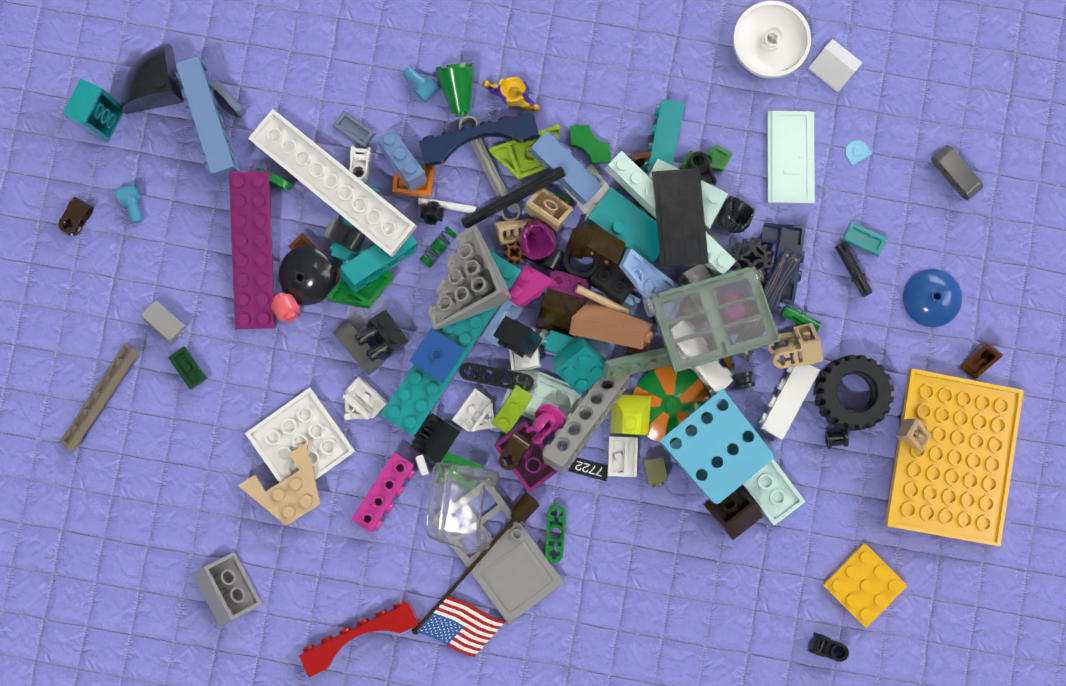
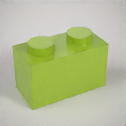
(512, 409)

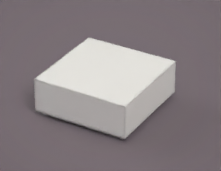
(422, 464)

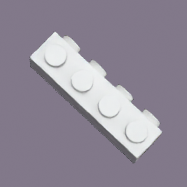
(788, 400)

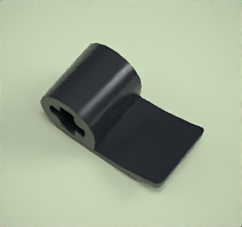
(344, 236)
(550, 262)

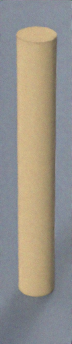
(601, 300)

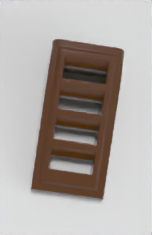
(640, 158)

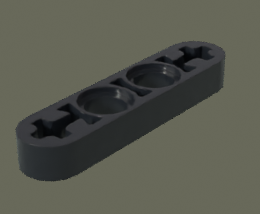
(497, 375)

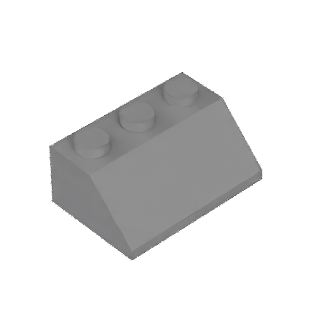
(227, 589)

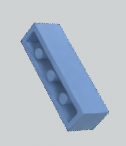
(577, 179)

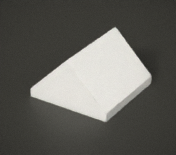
(835, 65)

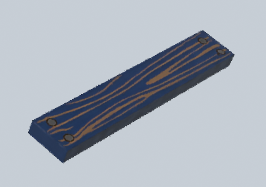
(778, 283)

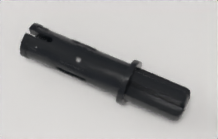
(853, 269)

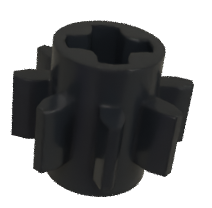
(432, 213)

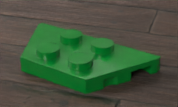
(364, 297)

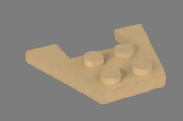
(293, 495)

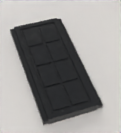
(680, 217)

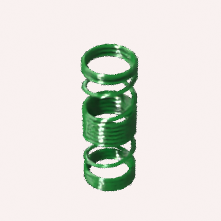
(437, 245)

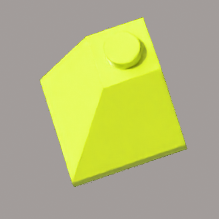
(631, 415)

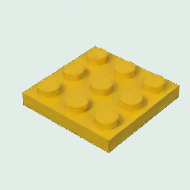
(864, 585)

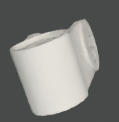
(360, 160)

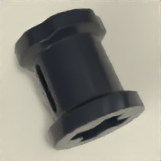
(836, 439)

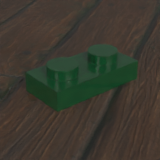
(187, 368)

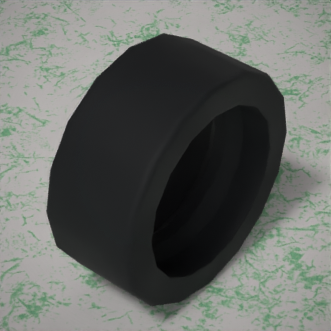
(586, 274)

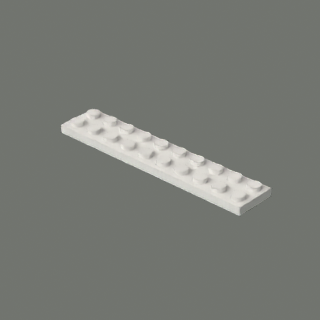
(332, 183)

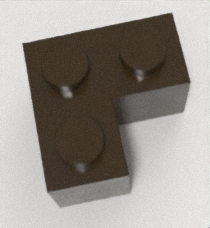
(596, 244)

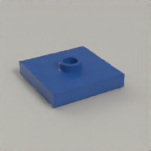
(436, 355)

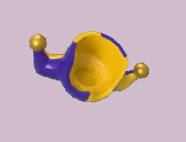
(513, 92)

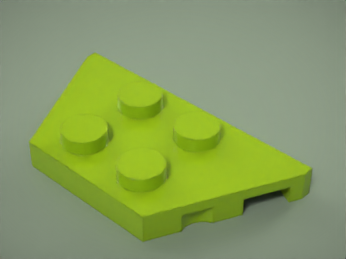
(518, 159)

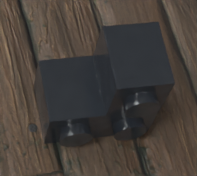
(517, 337)

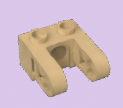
(802, 344)

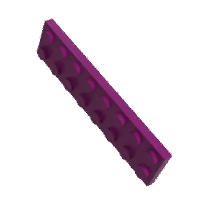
(252, 249)

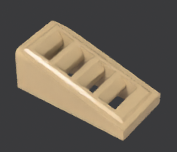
(507, 226)

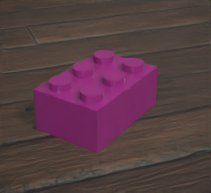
(531, 467)

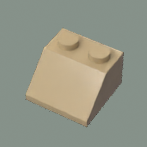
(549, 209)

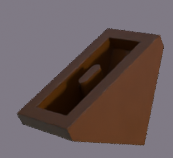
(981, 359)

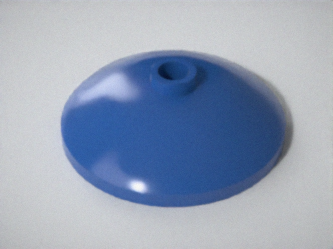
(920, 300)

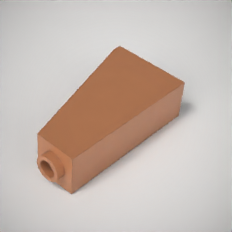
(611, 326)

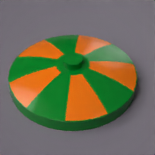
(672, 399)

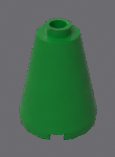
(457, 86)

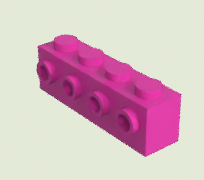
(382, 493)

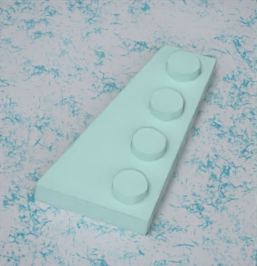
(712, 197)

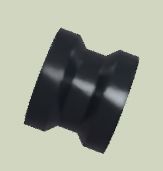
(744, 380)

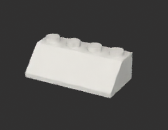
(713, 376)

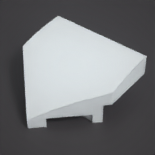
(362, 401)
(475, 412)

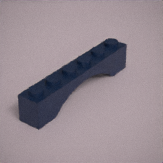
(518, 128)

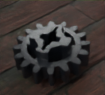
(751, 250)

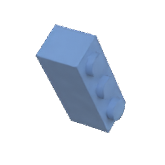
(402, 160)

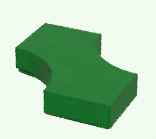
(583, 138)
(716, 156)

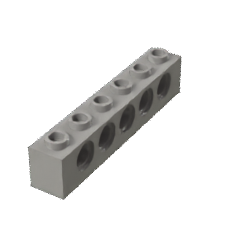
(563, 460)

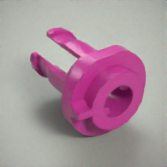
(547, 421)

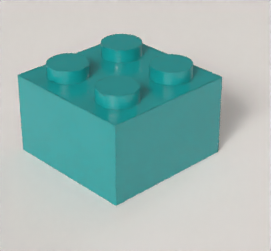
(579, 365)

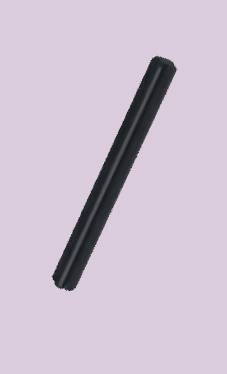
(513, 197)

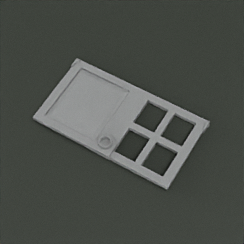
(514, 569)

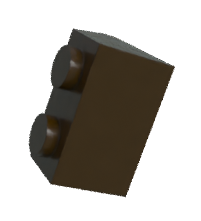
(558, 311)
(735, 513)

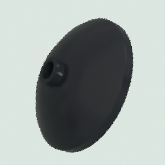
(317, 274)

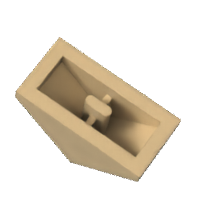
(914, 434)

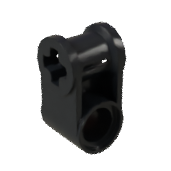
(705, 168)
(825, 646)

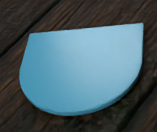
(857, 151)

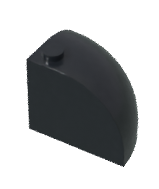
(152, 81)

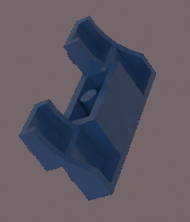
(792, 238)

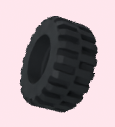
(879, 392)

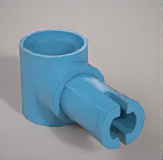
(423, 87)
(129, 197)

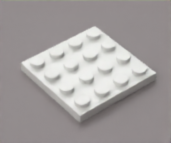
(293, 425)

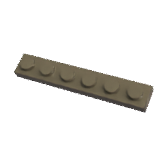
(99, 396)

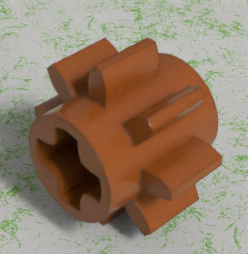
(514, 259)

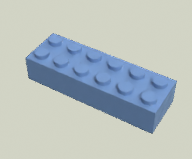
(207, 117)

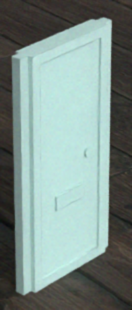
(790, 157)
(550, 391)

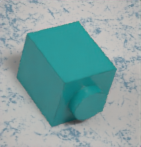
(556, 342)

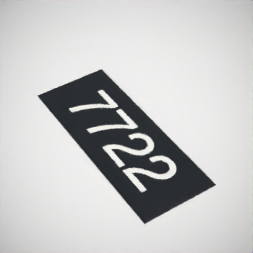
(589, 469)

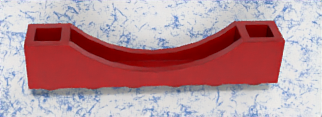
(398, 620)

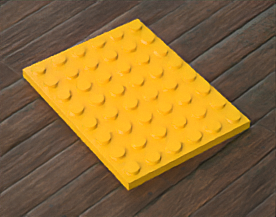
(966, 467)

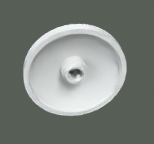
(771, 39)

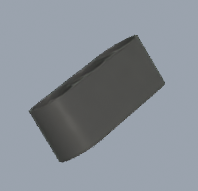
(957, 172)
(345, 335)

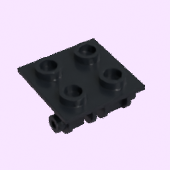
(435, 438)

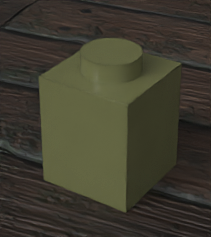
(655, 471)

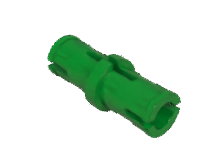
(799, 318)

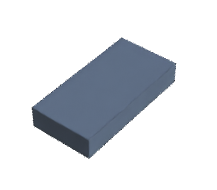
(228, 98)
(354, 129)

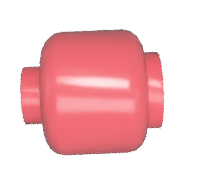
(285, 307)

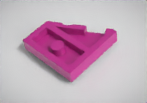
(529, 286)

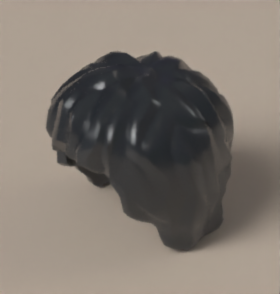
(735, 215)

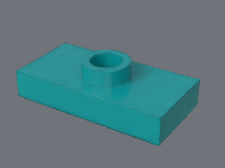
(864, 239)

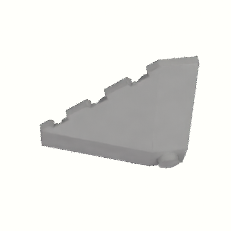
(470, 284)

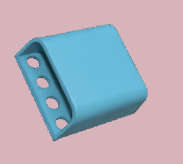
(718, 449)

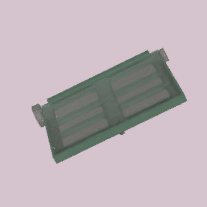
(713, 318)

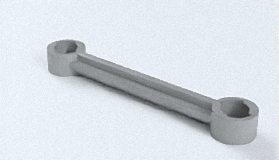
(489, 168)

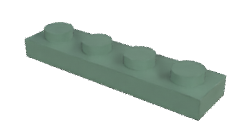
(635, 363)

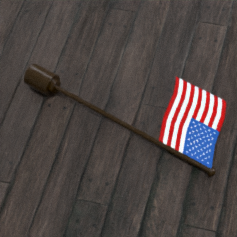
(459, 622)

